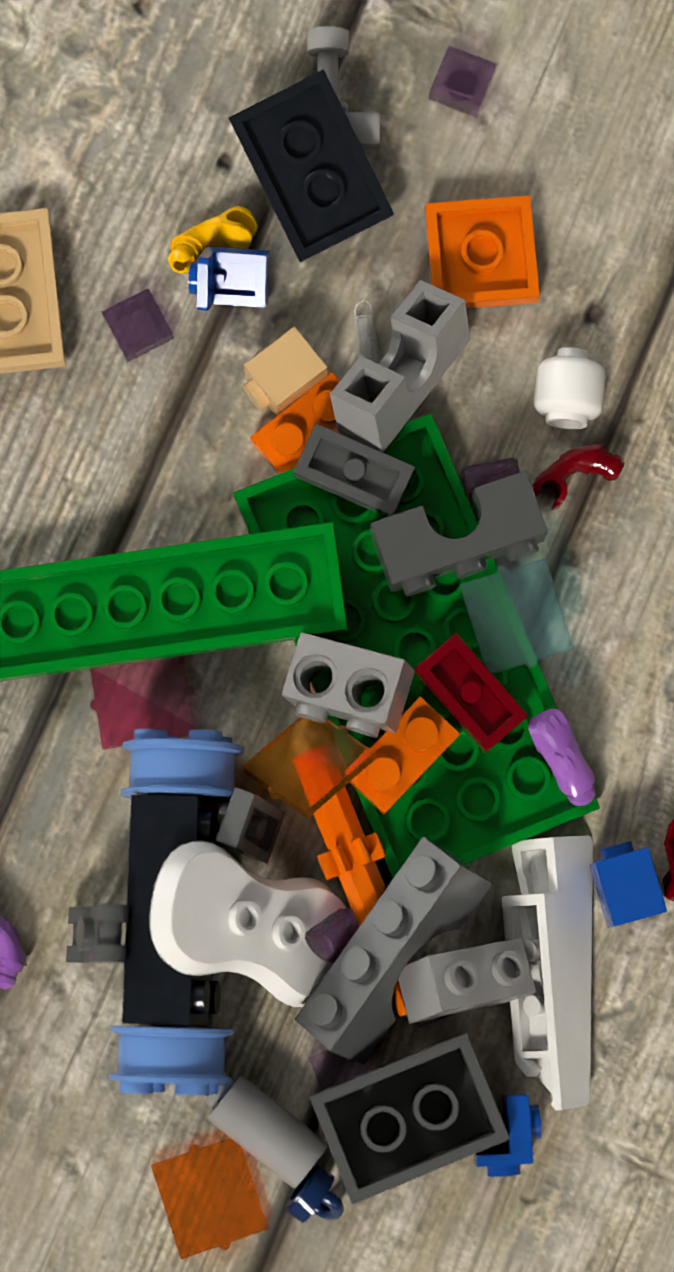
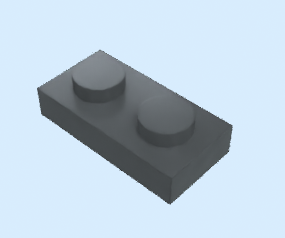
(353, 471)
(249, 825)

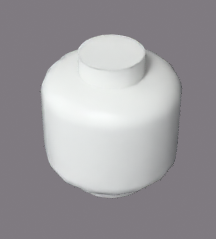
(569, 389)

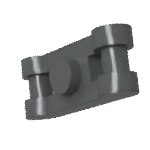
(97, 934)

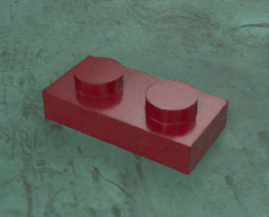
(470, 693)

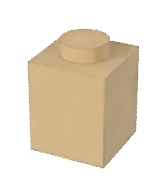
(283, 372)

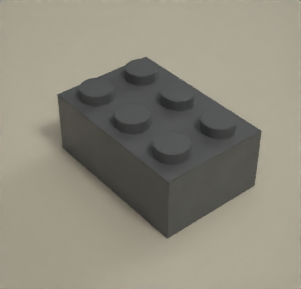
(409, 1117)

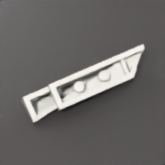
(556, 929)

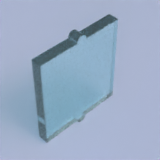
(516, 616)

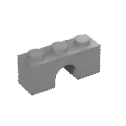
(380, 398)

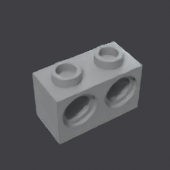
(352, 673)
(465, 980)

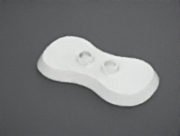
(225, 919)

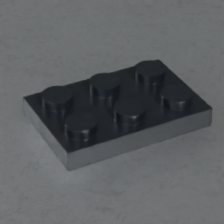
(311, 165)

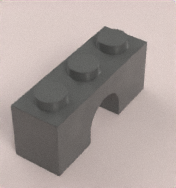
(416, 554)

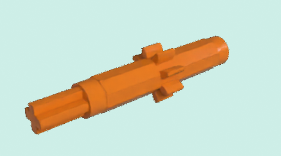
(353, 860)

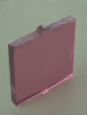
(142, 697)

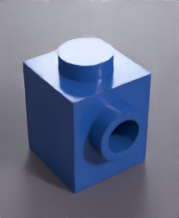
(627, 884)

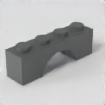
(354, 999)

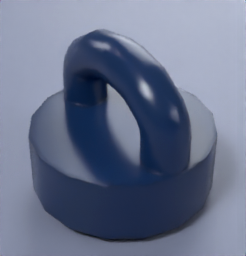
(315, 1197)

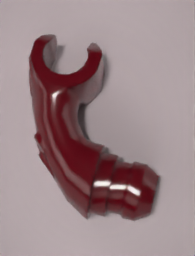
(586, 459)

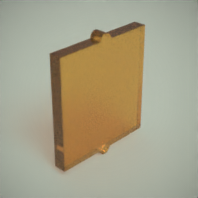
(309, 764)
(209, 1197)

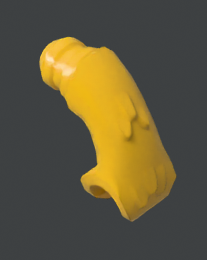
(228, 230)

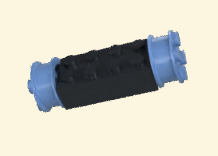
(171, 805)

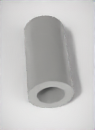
(265, 1130)

